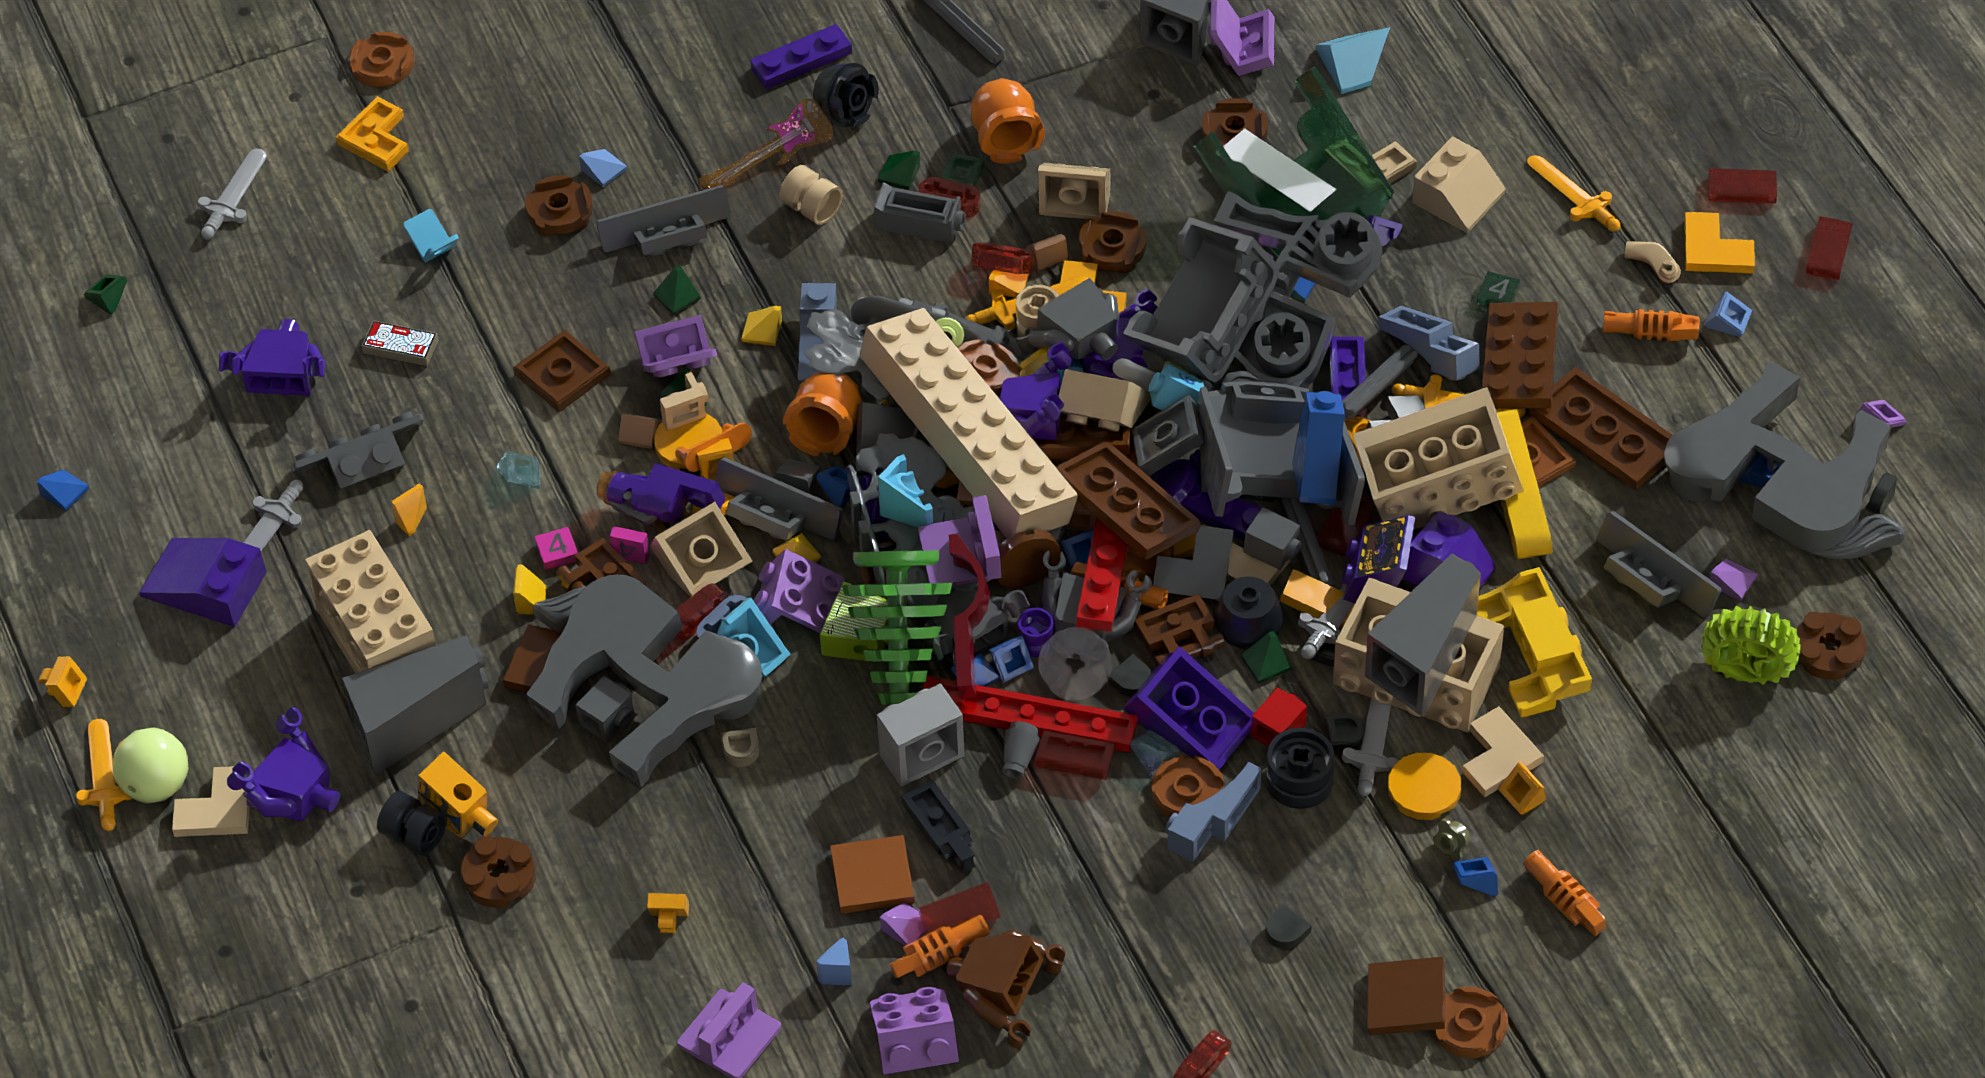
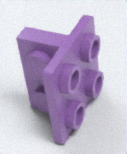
(730, 1032)

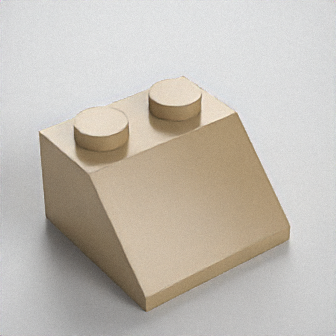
(1457, 185)
(1073, 191)
(1102, 400)
(700, 550)

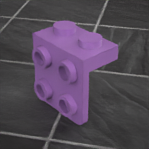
(1244, 41)
(673, 345)
(797, 590)
(914, 1030)

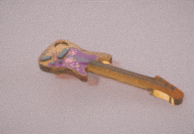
(802, 128)

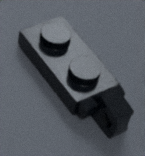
(940, 824)

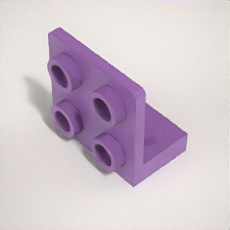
(978, 536)

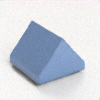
(834, 965)

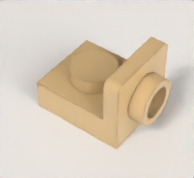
(686, 405)

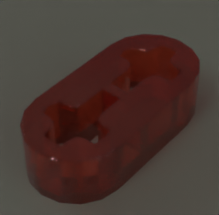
(952, 189)
(1002, 258)
(698, 608)
(1205, 1057)

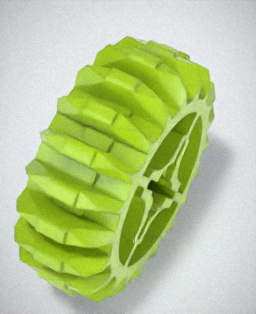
(1750, 645)

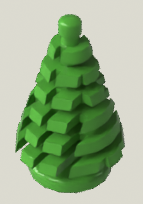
(897, 633)

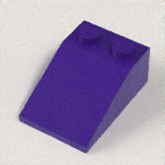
(206, 577)
(1191, 709)

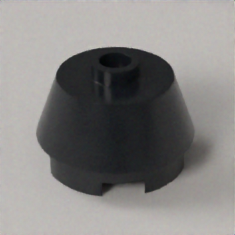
(845, 93)
(1247, 611)

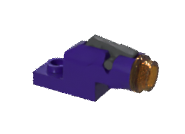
(659, 495)

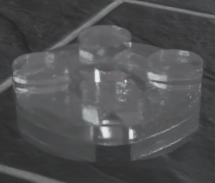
(1058, 674)

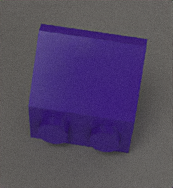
(1440, 539)

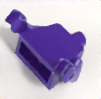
(1127, 350)
(277, 361)
(1036, 398)
(289, 778)

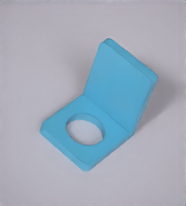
(429, 235)

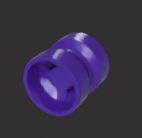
(1036, 628)

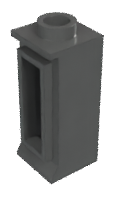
(918, 214)

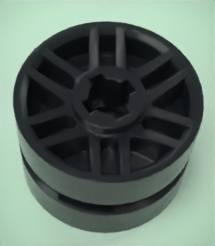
(1300, 768)

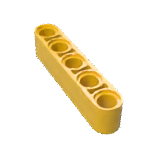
(1524, 510)

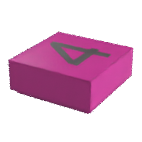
(630, 544)
(556, 548)

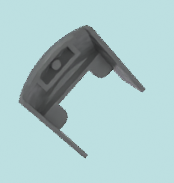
(1252, 443)

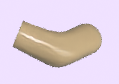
(1656, 257)

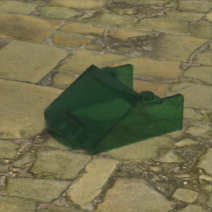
(1333, 155)

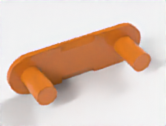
(738, 435)

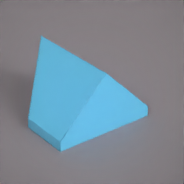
(1353, 58)
(900, 495)
(751, 628)

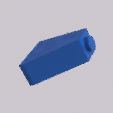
(1318, 447)

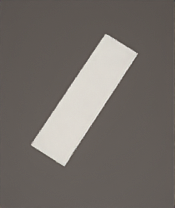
(1278, 170)

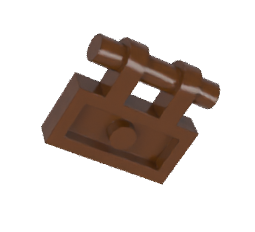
(594, 563)
(1178, 622)

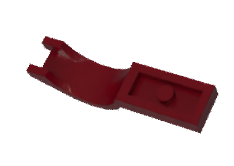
(968, 619)

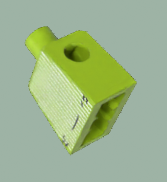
(838, 632)

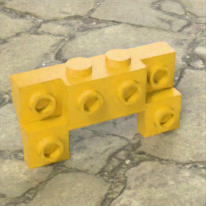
(1543, 638)

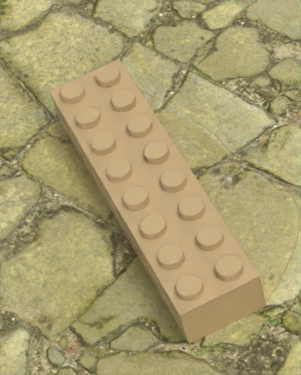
(967, 424)

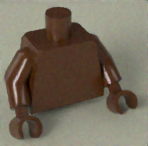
(999, 975)

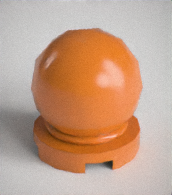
(1006, 120)
(823, 413)

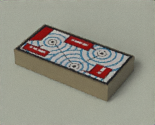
(400, 343)

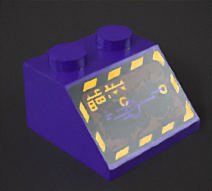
(1377, 554)

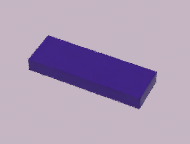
(1347, 366)

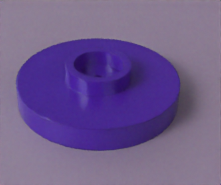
(1176, 478)

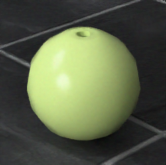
(150, 765)

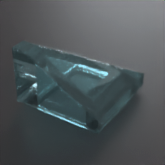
(520, 469)
(1153, 751)

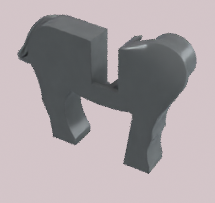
(1288, 336)
(1804, 500)
(626, 628)

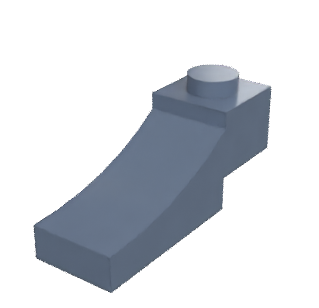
(814, 298)
(1433, 340)
(1214, 816)

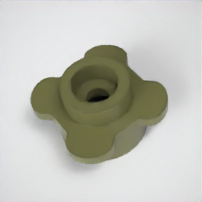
(1452, 838)

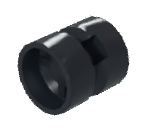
(409, 821)

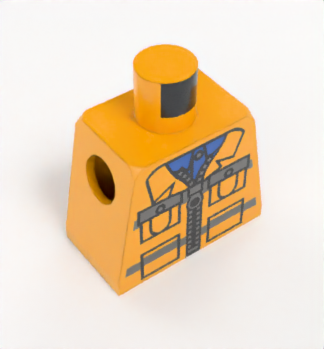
(457, 795)

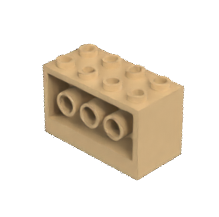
(1439, 460)
(366, 603)
(1462, 686)

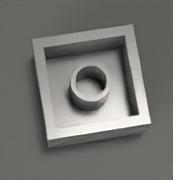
(920, 734)

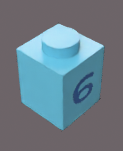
(1172, 386)

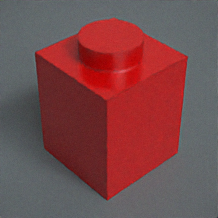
(1277, 714)

